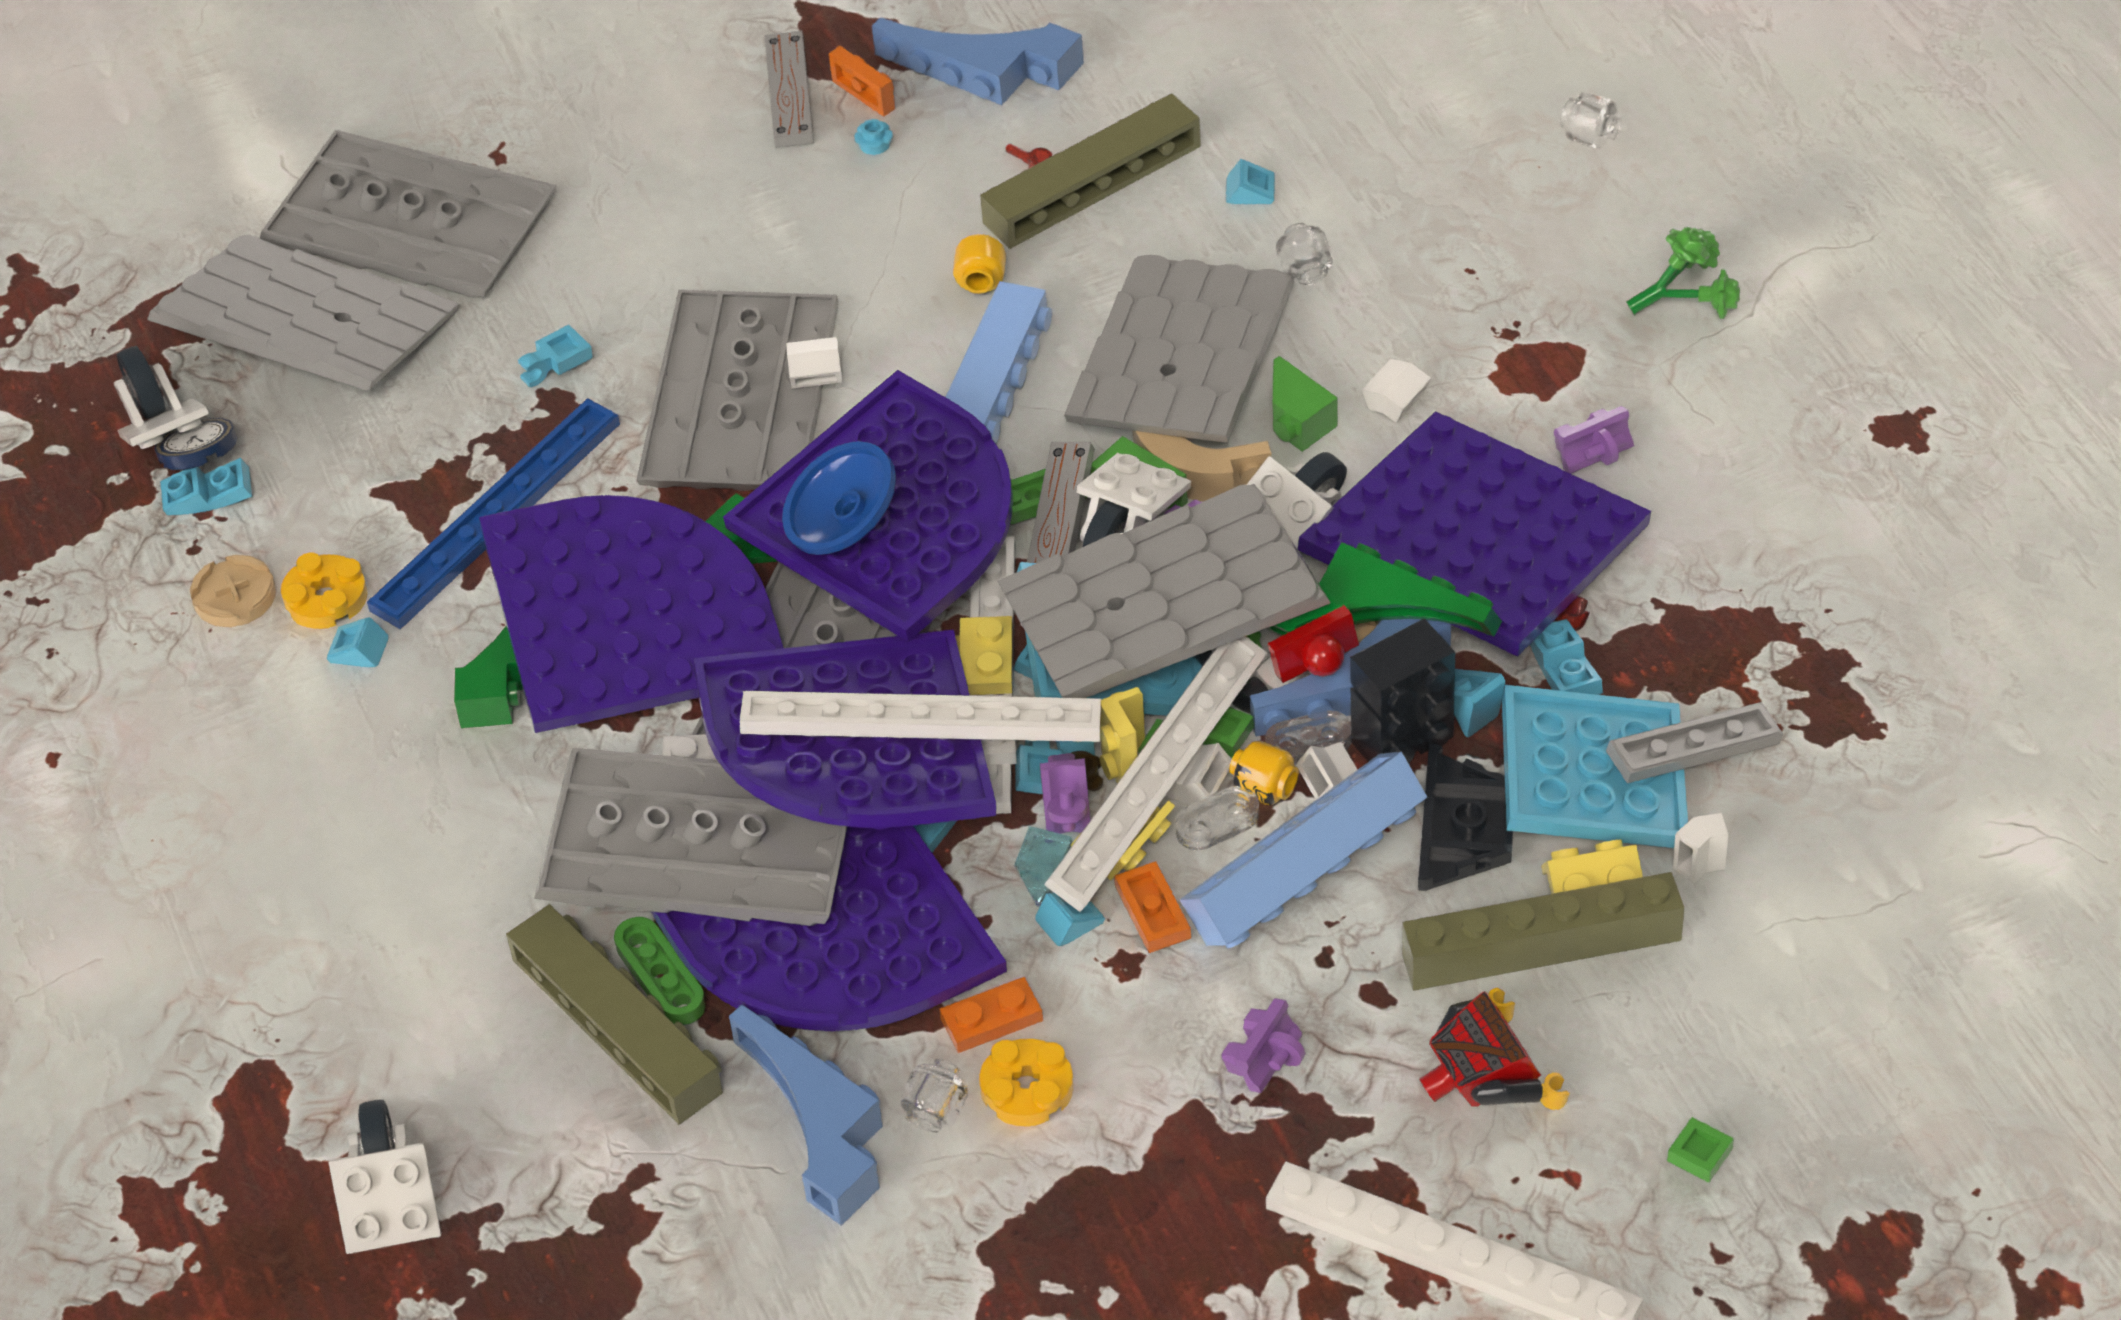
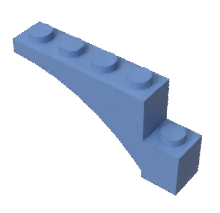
(983, 63)
(1326, 693)
(830, 1109)

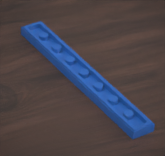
(519, 488)

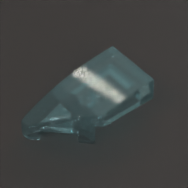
(1039, 858)

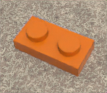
(862, 81)
(1152, 907)
(991, 1014)

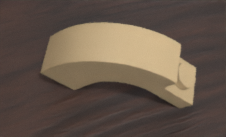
(1207, 468)

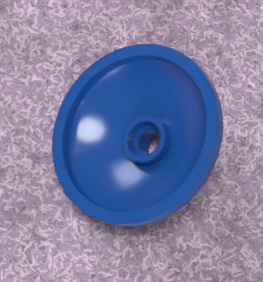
(839, 498)

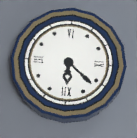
(191, 447)

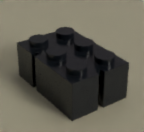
(1403, 693)

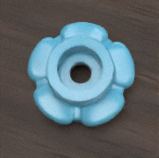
(873, 137)

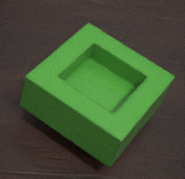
(1231, 730)
(1700, 1149)

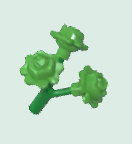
(1691, 248)

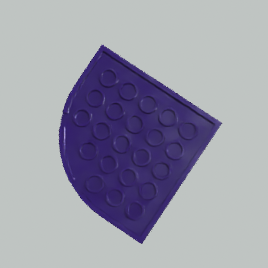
(943, 517)
(617, 603)
(846, 777)
(887, 951)

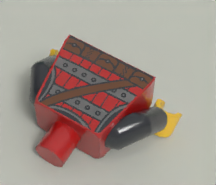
(1486, 1058)

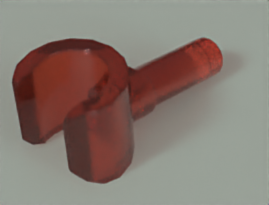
(1031, 158)
(1575, 613)

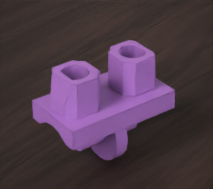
(1594, 440)
(1065, 793)
(1270, 1045)

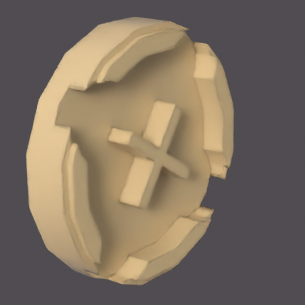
(233, 591)

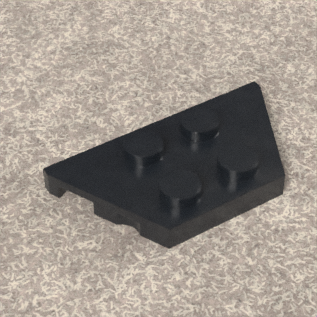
(1461, 821)

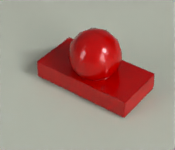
(1315, 646)

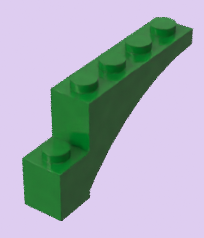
(1392, 591)
(488, 686)

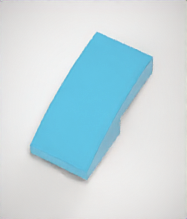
(199, 492)
(1563, 660)

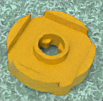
(318, 572)
(1022, 1058)

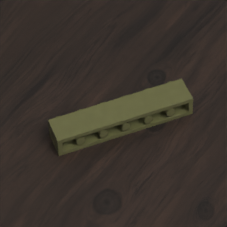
(1090, 170)
(1542, 931)
(616, 1013)

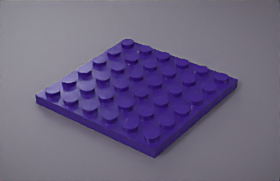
(1484, 523)

